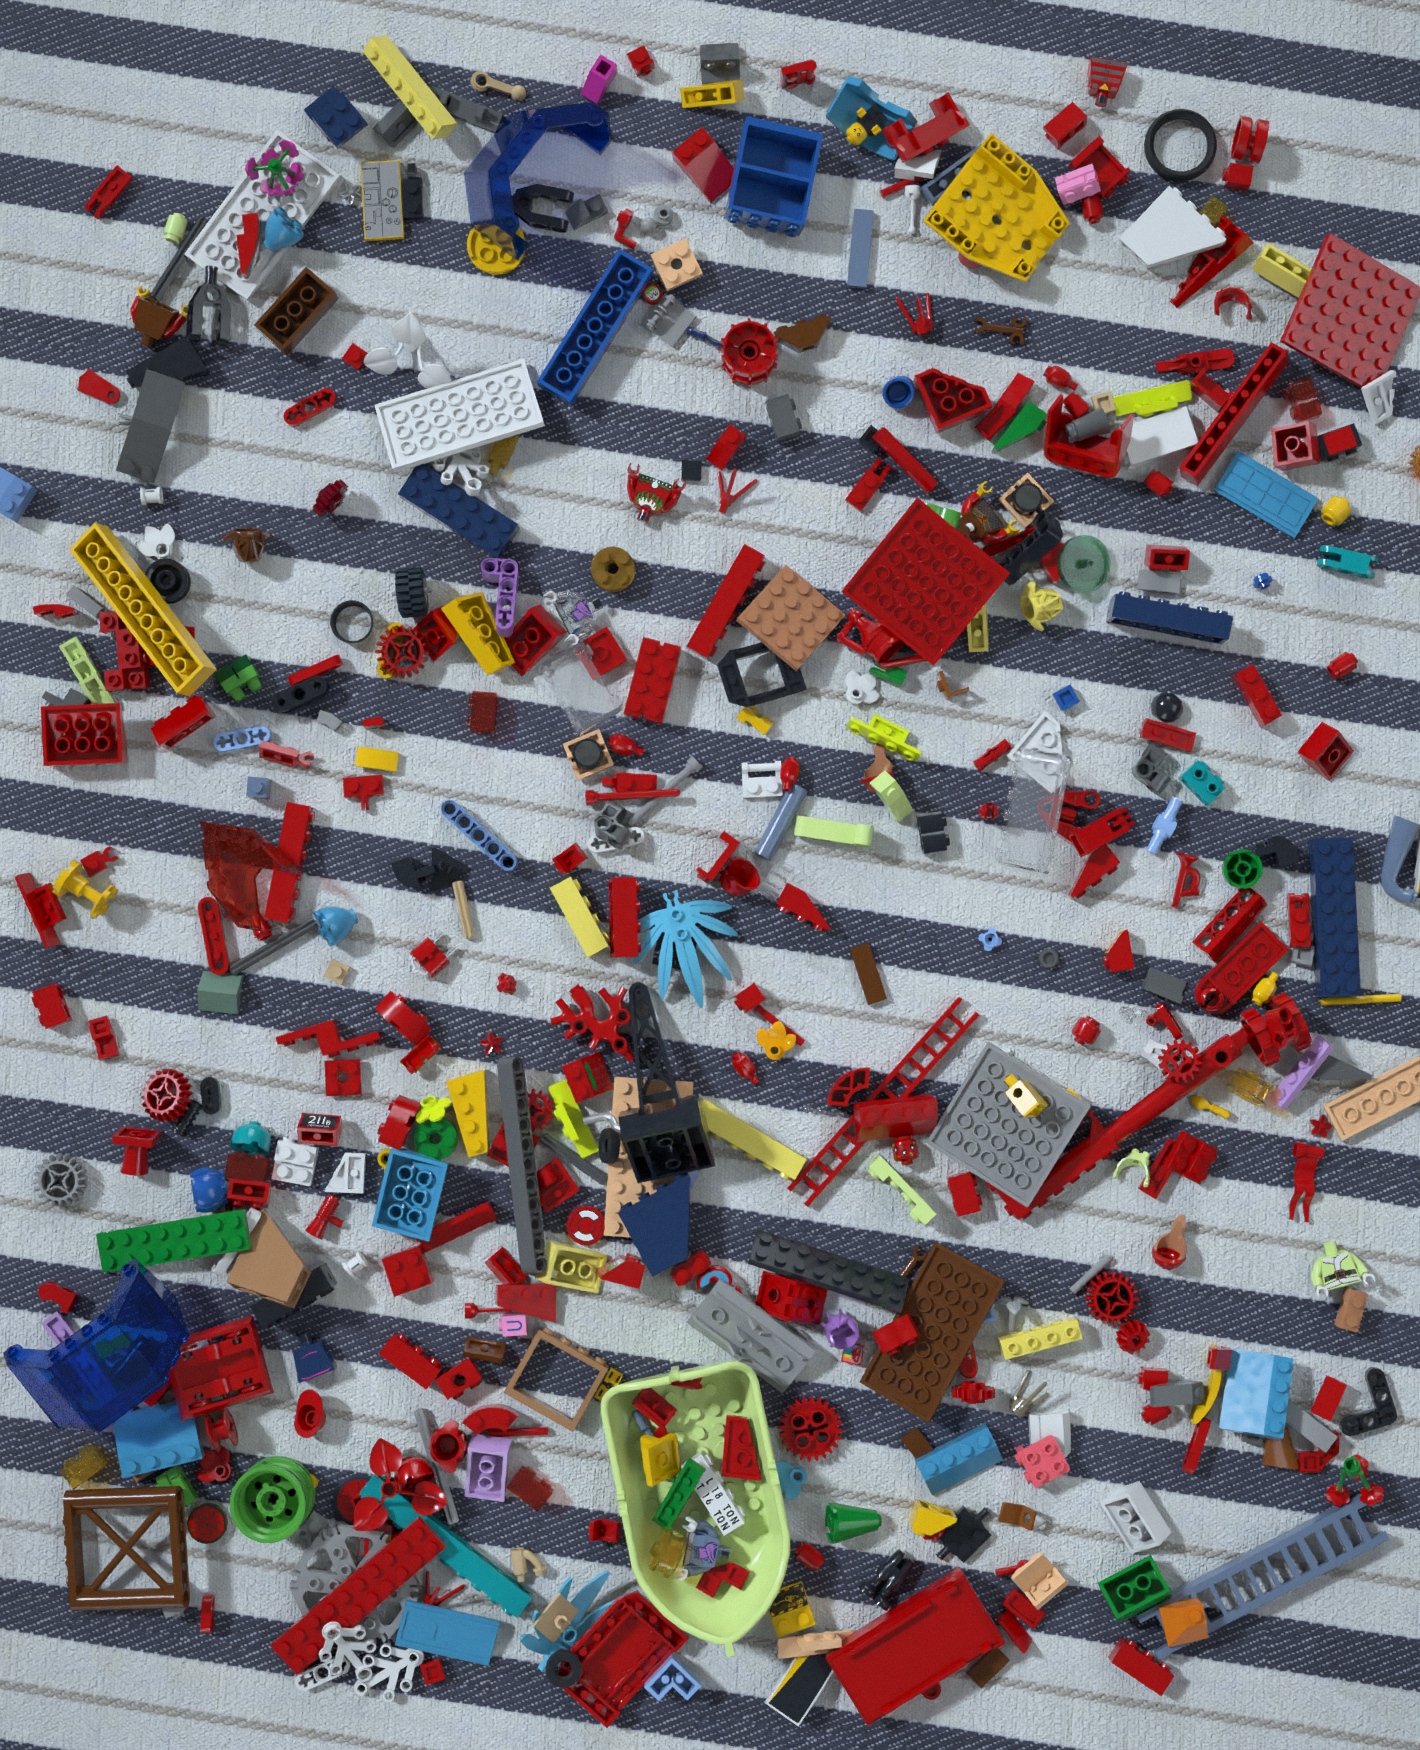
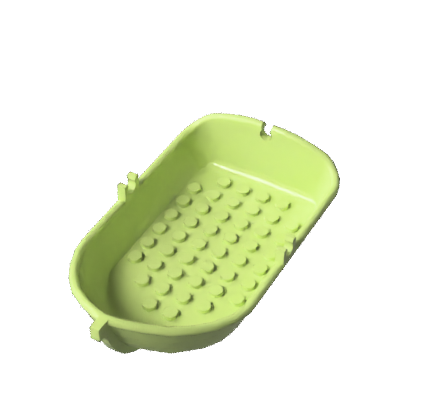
(757, 1545)

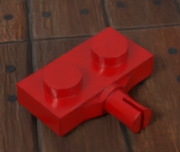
(363, 788)

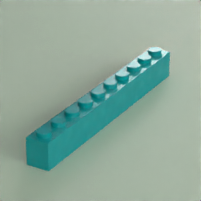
(457, 1554)

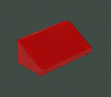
(1017, 390)
(505, 1268)
(1014, 1630)

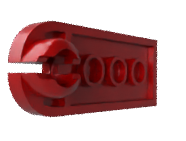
(1239, 969)

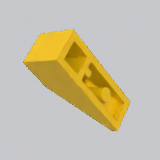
(712, 94)

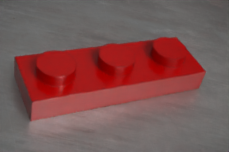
(1158, 1173)

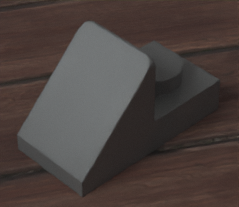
(586, 212)

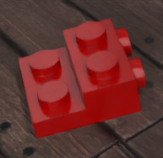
(1191, 1157)

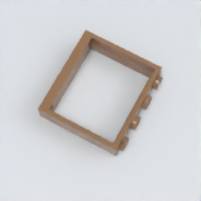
(541, 1407)

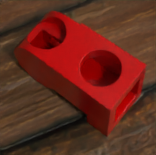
(58, 1294)

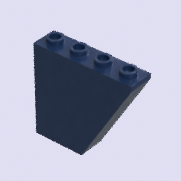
(661, 1224)

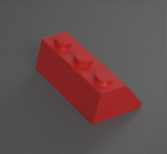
(182, 722)

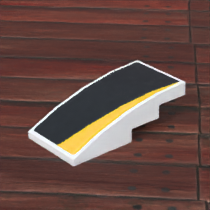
(800, 1686)

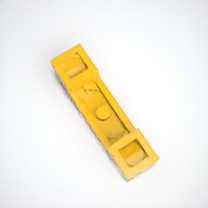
(1199, 1410)

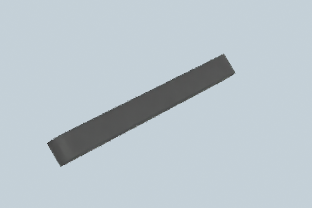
(522, 1165)

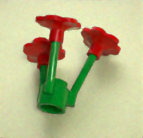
(1354, 1468)

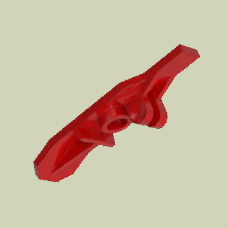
(1210, 360)

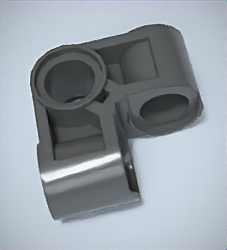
(1155, 779)
(612, 817)

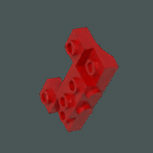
(922, 139)
(131, 656)

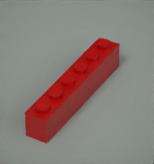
(725, 602)
(292, 844)

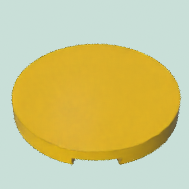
(489, 256)

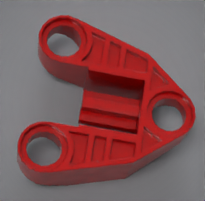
(1073, 799)

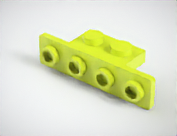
(1153, 399)
(885, 734)
(572, 1118)

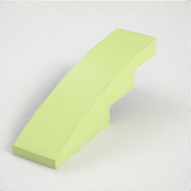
(86, 672)

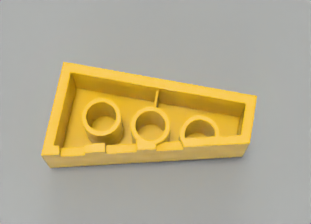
(477, 628)
(471, 1109)

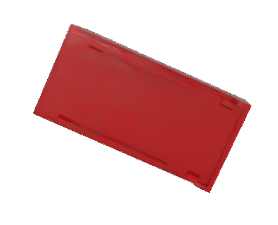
(914, 1646)

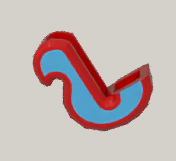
(714, 1273)

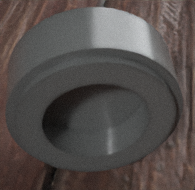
(1048, 958)

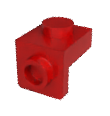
(569, 859)
(604, 1530)

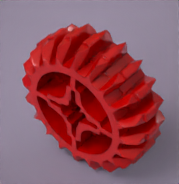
(387, 641)
(165, 1107)
(1110, 1306)

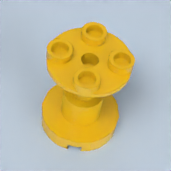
(72, 881)

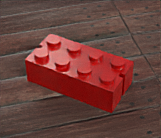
(652, 681)

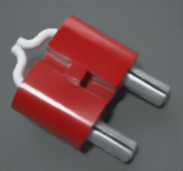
(430, 957)

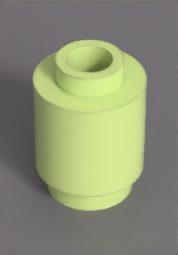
(175, 228)

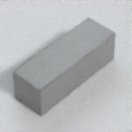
(85, 601)

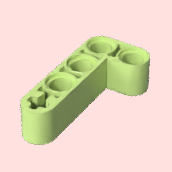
(834, 831)

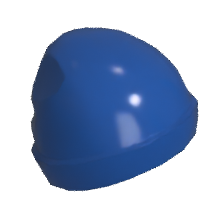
(899, 392)

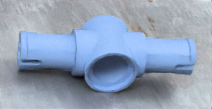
(1164, 825)

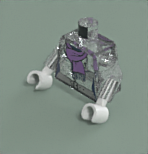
(575, 614)

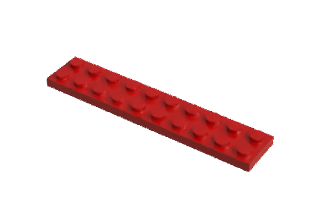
(360, 1593)

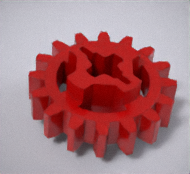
(1172, 1059)
(546, 1109)
(973, 1392)

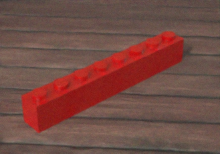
(1234, 414)

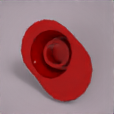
(309, 1414)

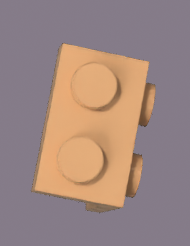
(1039, 1580)

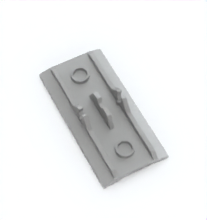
(751, 1335)

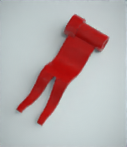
(1304, 1176)

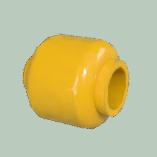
(1336, 510)

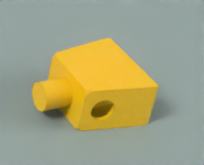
(1030, 1102)

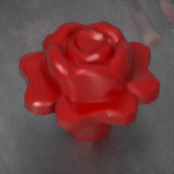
(506, 984)

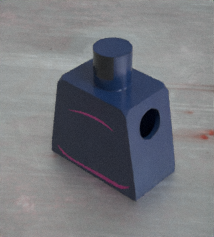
(312, 1358)

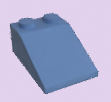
(14, 495)

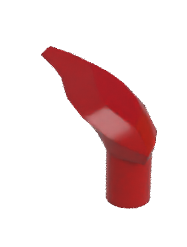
(689, 1384)

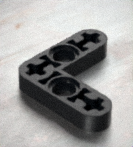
(1379, 1407)

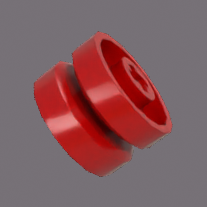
(1249, 139)

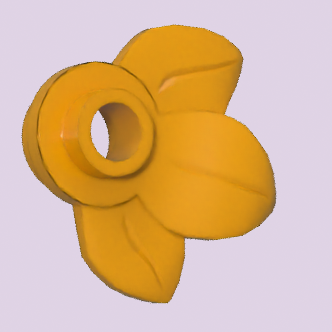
(775, 1037)

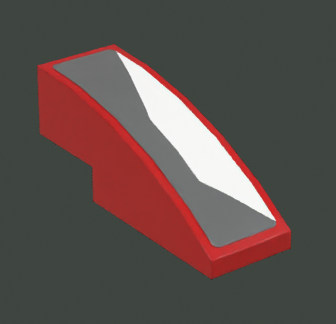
(249, 243)

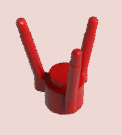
(924, 323)

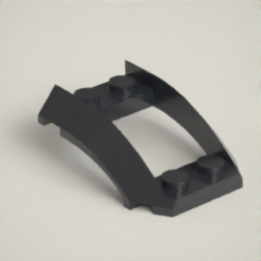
(734, 684)

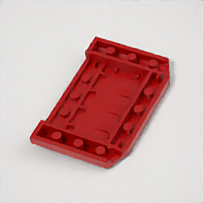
(621, 1655)

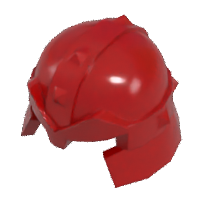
(739, 877)

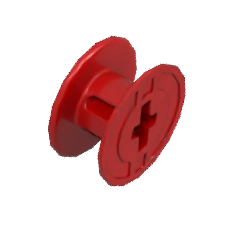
(221, 1429)

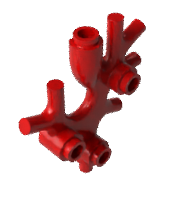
(601, 1030)

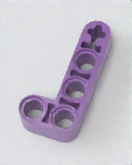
(504, 597)

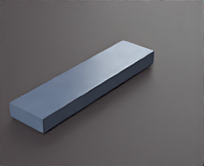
(860, 248)

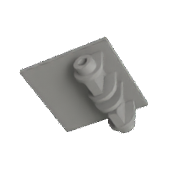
(668, 319)

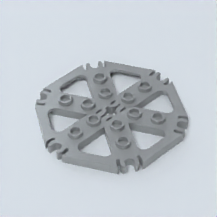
(345, 1565)

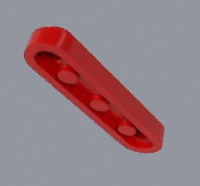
(213, 935)

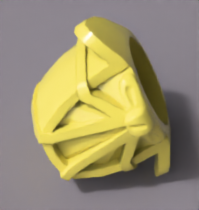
(1045, 602)

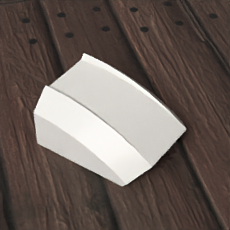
(1051, 1423)

